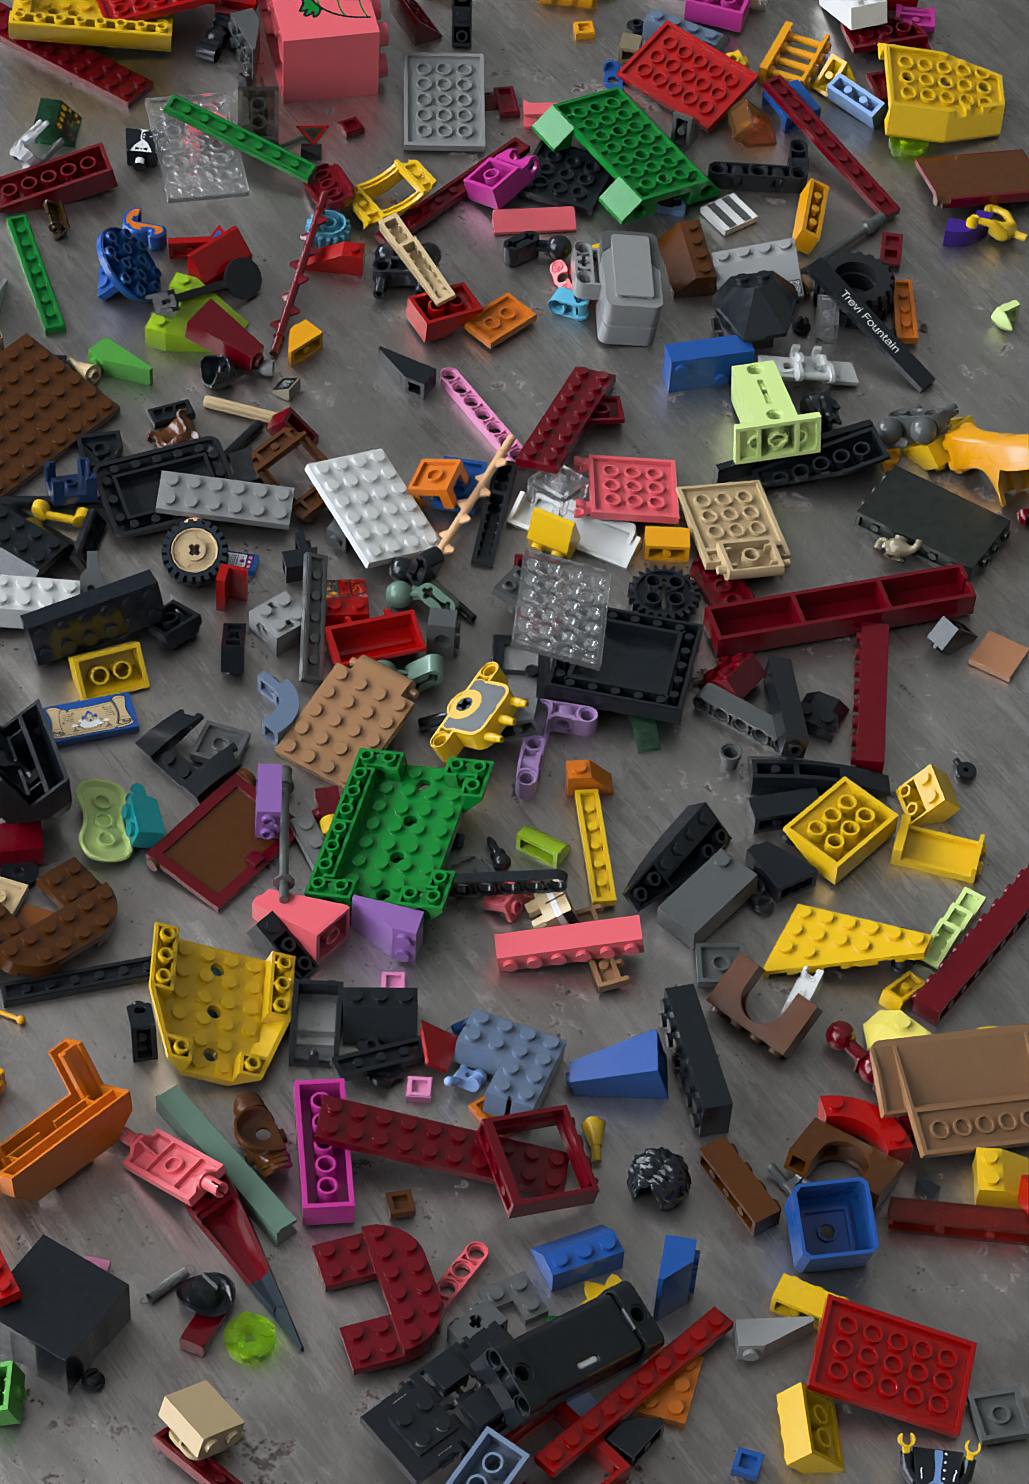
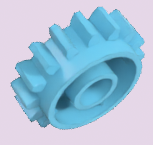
(334, 231)

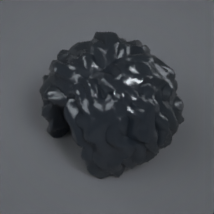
(663, 1172)

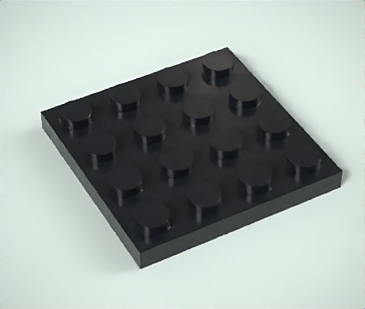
(567, 179)

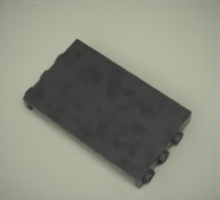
(946, 523)

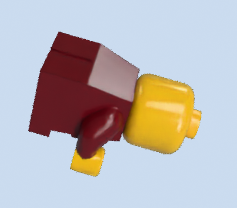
(326, 803)

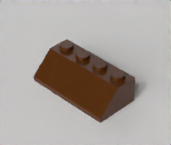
(687, 260)

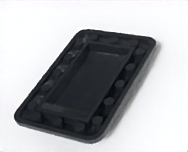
(132, 483)

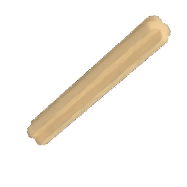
(238, 408)

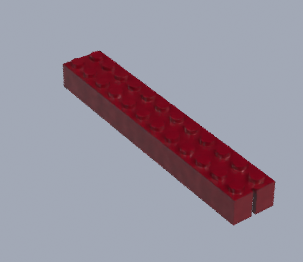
(838, 610)

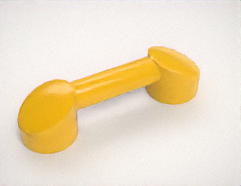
(41, 511)

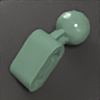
(400, 595)
(425, 671)

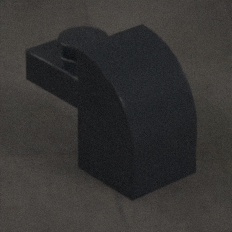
(293, 559)

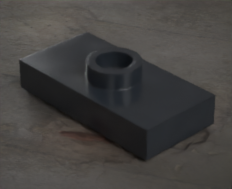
(163, 415)

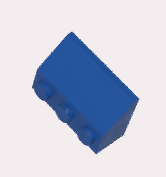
(579, 1257)
(676, 1275)

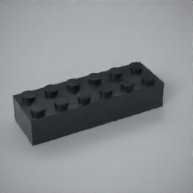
(94, 617)
(695, 1060)

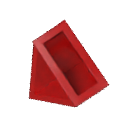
(437, 1046)

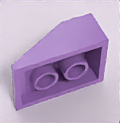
(389, 927)

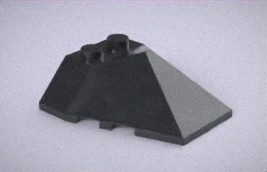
(756, 305)

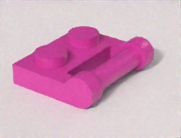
(921, 16)

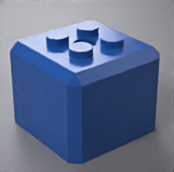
(843, 1207)

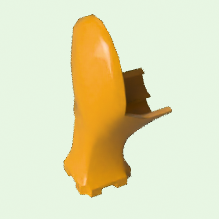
(997, 454)

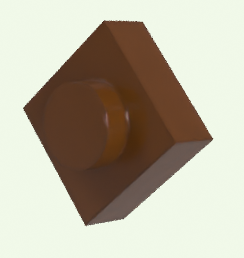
(400, 1204)

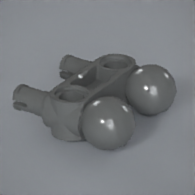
(916, 422)

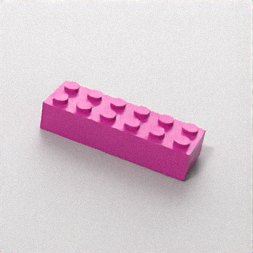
(323, 1169)

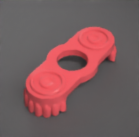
(557, 269)

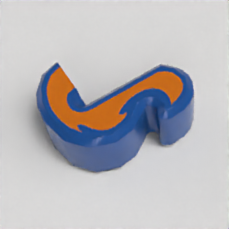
(151, 234)

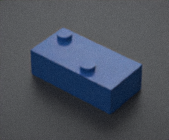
(704, 362)

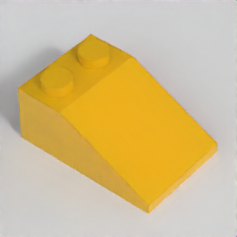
(998, 1177)

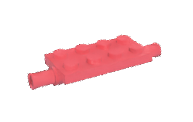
(173, 1165)

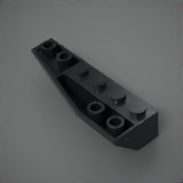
(676, 855)

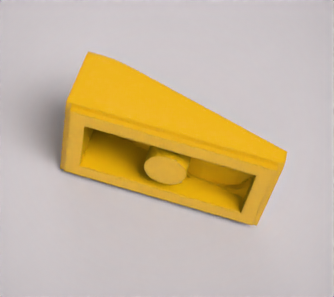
(900, 992)

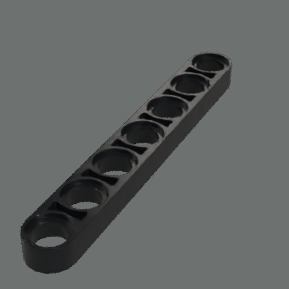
(499, 887)

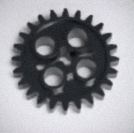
(681, 593)

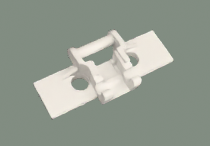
(813, 367)

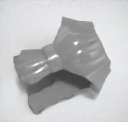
(23, 154)

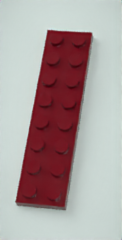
(565, 420)

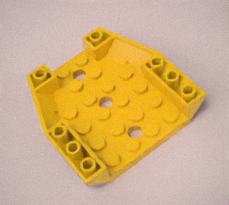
(938, 112)
(249, 999)

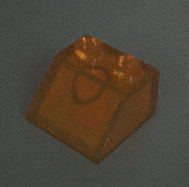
(750, 125)

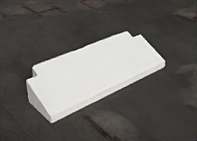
(601, 539)

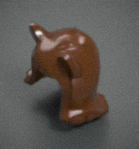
(177, 431)

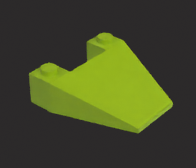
(169, 333)

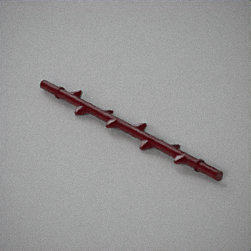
(299, 277)

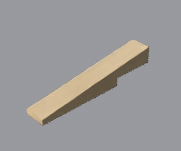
(416, 259)

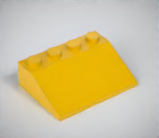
(841, 829)

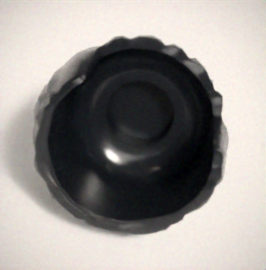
(217, 371)

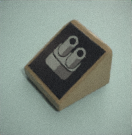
(287, 388)

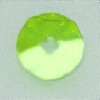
(910, 150)
(249, 1324)

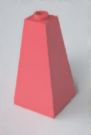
(314, 922)

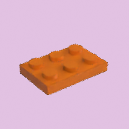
(500, 320)
(674, 1398)

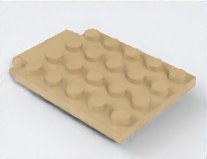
(735, 529)

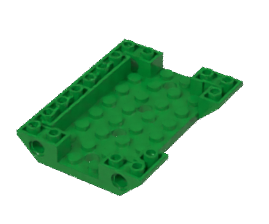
(631, 148)
(373, 832)

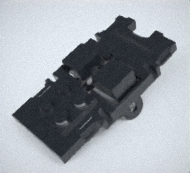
(418, 1429)

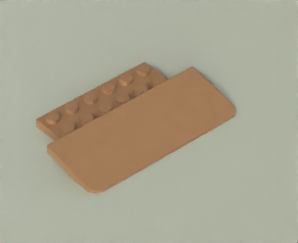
(957, 1088)

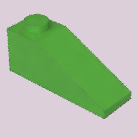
(119, 363)

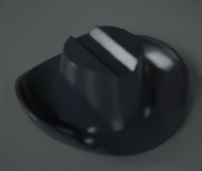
(207, 1294)

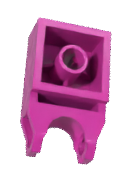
(500, 178)

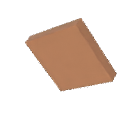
(999, 656)

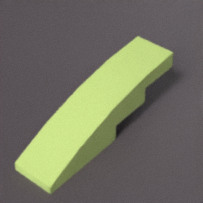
(953, 926)

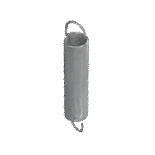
(167, 1284)

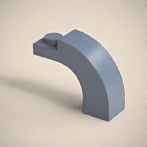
(287, 701)

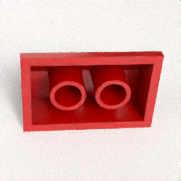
(211, 259)

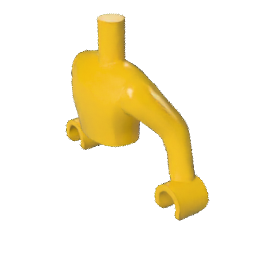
(997, 229)

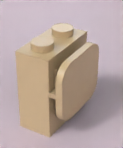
(200, 1421)

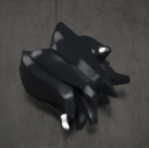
(825, 405)

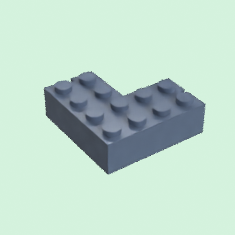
(516, 1056)

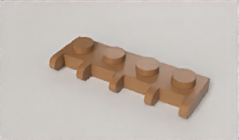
(603, 970)

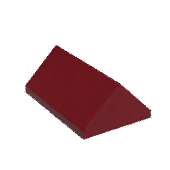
(414, 21)

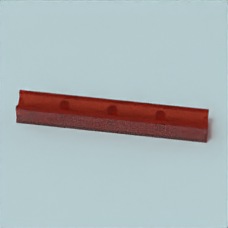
(958, 1221)

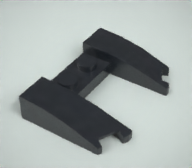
(198, 783)

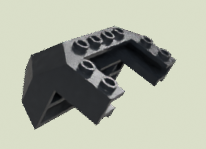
(31, 770)

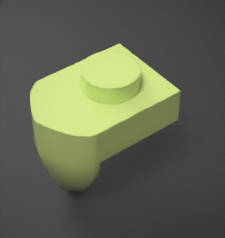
(1006, 314)

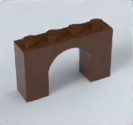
(731, 999)
(826, 1142)

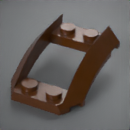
(278, 447)

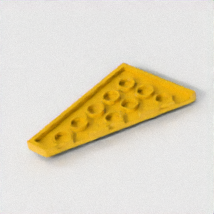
(834, 939)

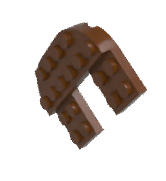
(84, 920)

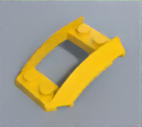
(412, 171)

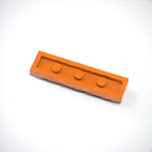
(905, 312)

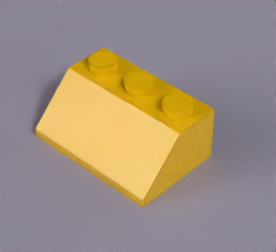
(933, 454)
(109, 671)
(809, 1431)

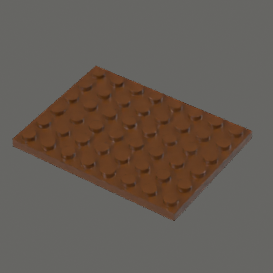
(42, 411)

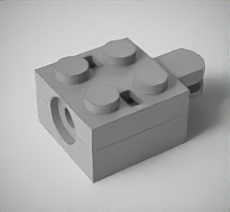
(277, 623)

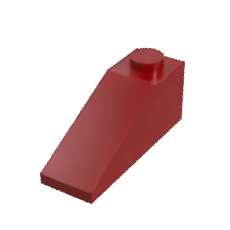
(339, 258)

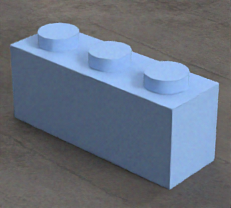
(856, 100)

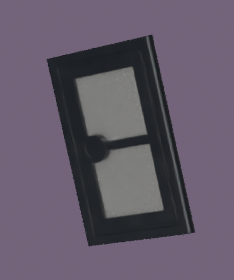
(523, 669)

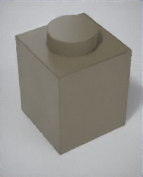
(628, 46)

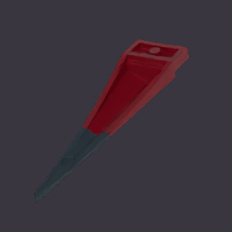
(233, 1234)

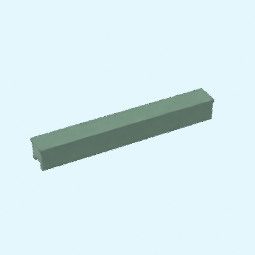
(200, 1134)

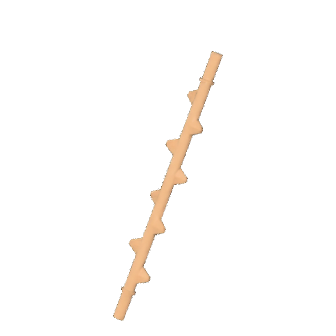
(479, 491)

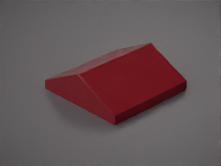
(609, 411)

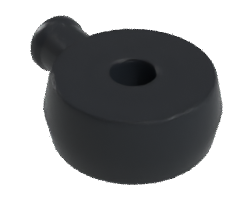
(964, 771)

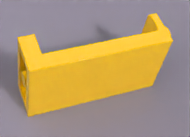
(937, 852)

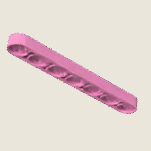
(482, 408)

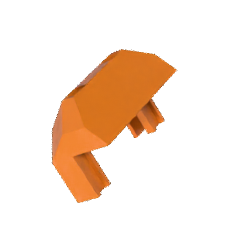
(66, 1133)

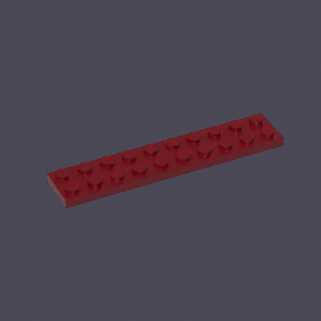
(81, 65)
(435, 1145)

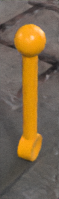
(19, 1019)

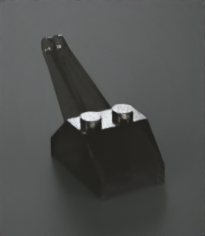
(259, 110)

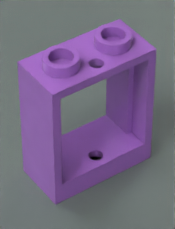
(268, 801)

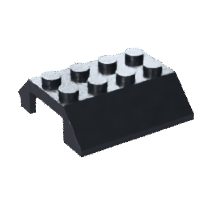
(28, 544)

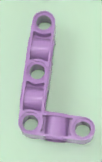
(561, 718)

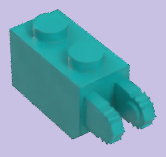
(142, 818)

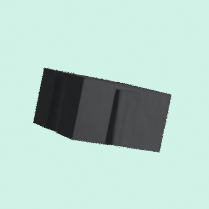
(64, 1315)

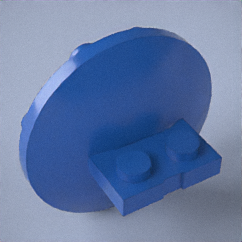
(126, 266)

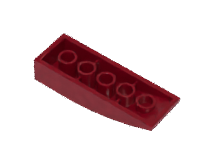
(61, 178)

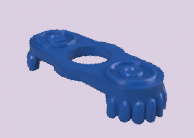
(610, 69)

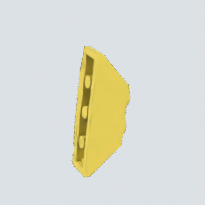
(891, 1025)

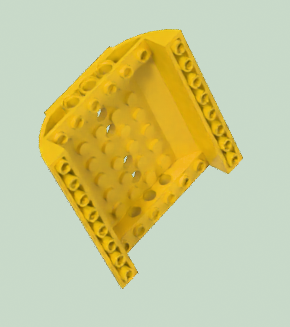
(83, 24)

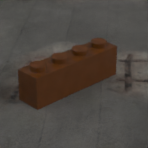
(739, 1186)

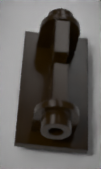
(56, 218)

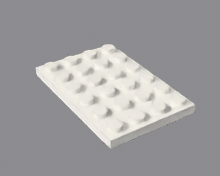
(372, 507)

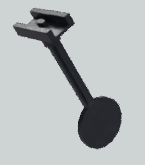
(241, 280)

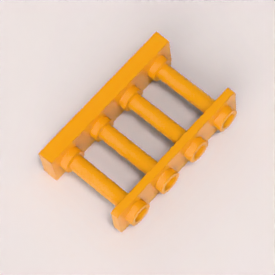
(780, 47)

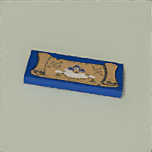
(92, 719)

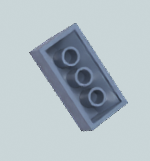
(656, 19)

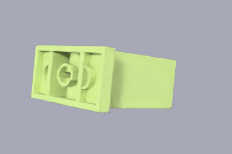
(768, 418)

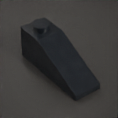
(233, 648)

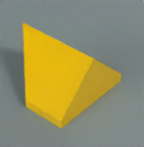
(830, 70)

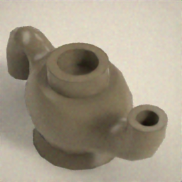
(897, 547)

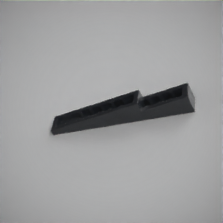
(494, 515)

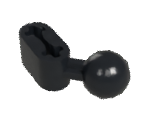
(527, 246)
(420, 570)

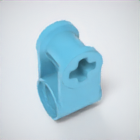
(567, 304)

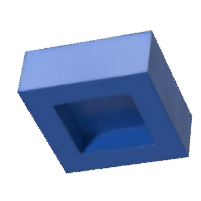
(747, 1464)

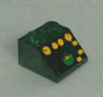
(63, 122)

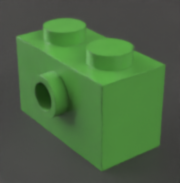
(11, 1393)

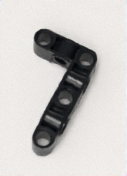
(764, 177)

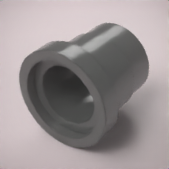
(730, 754)

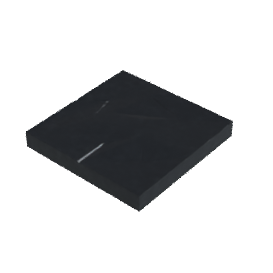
(642, 670)

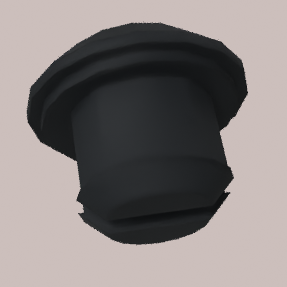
(801, 325)
(93, 1380)

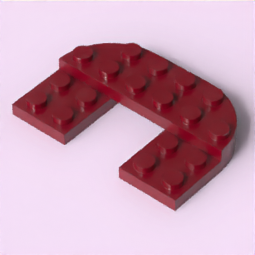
(892, 32)
(407, 1287)

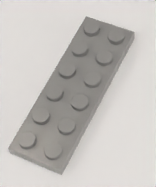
(225, 500)

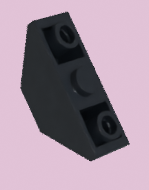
(461, 23)

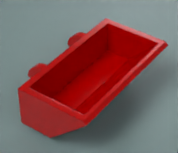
(375, 637)

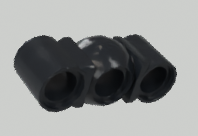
(215, 39)

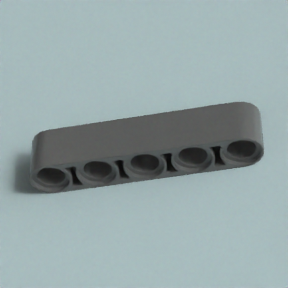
(737, 715)

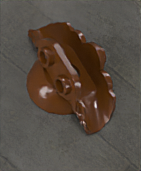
(250, 1117)

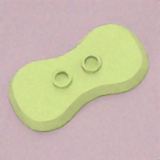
(103, 828)

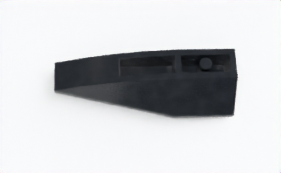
(785, 774)

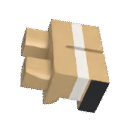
(554, 907)

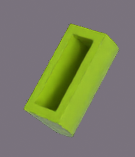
(542, 846)

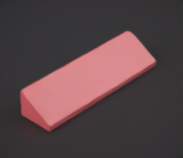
(534, 219)

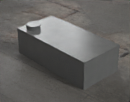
(707, 899)

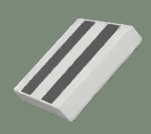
(729, 214)

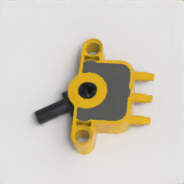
(475, 715)

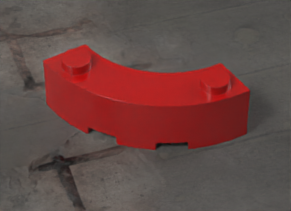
(864, 1119)

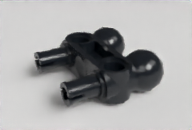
(391, 270)

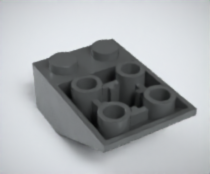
(245, 39)

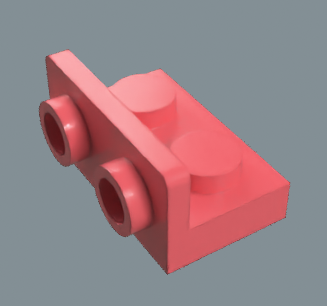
(509, 904)

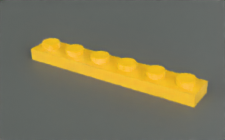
(595, 847)

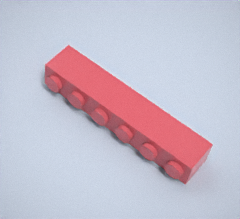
(569, 943)

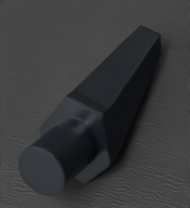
(244, 80)

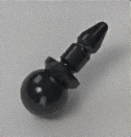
(498, 856)

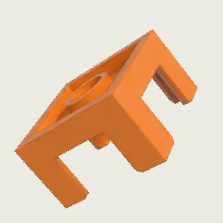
(437, 478)

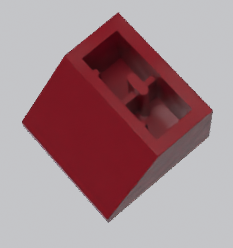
(735, 674)

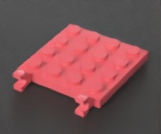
(629, 489)

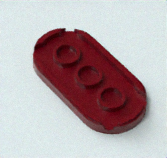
(334, 182)
(715, 588)

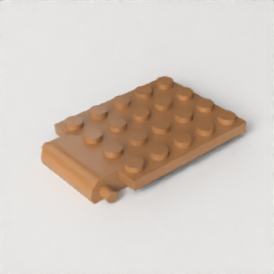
(348, 713)

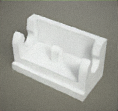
(807, 986)

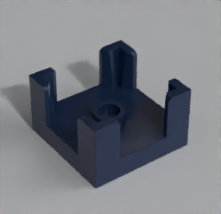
(71, 488)

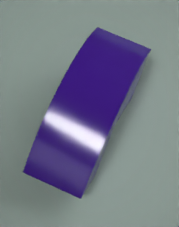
(959, 235)

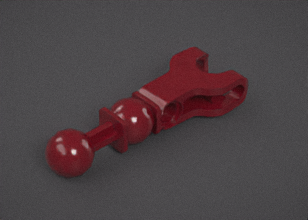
(842, 1037)

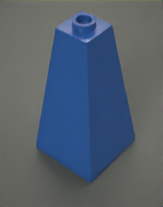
(623, 1070)

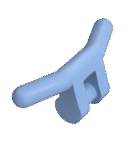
(467, 1078)

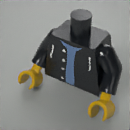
(935, 1465)

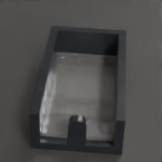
(315, 1022)

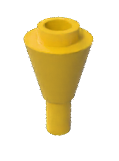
(594, 1132)

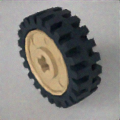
(194, 537)

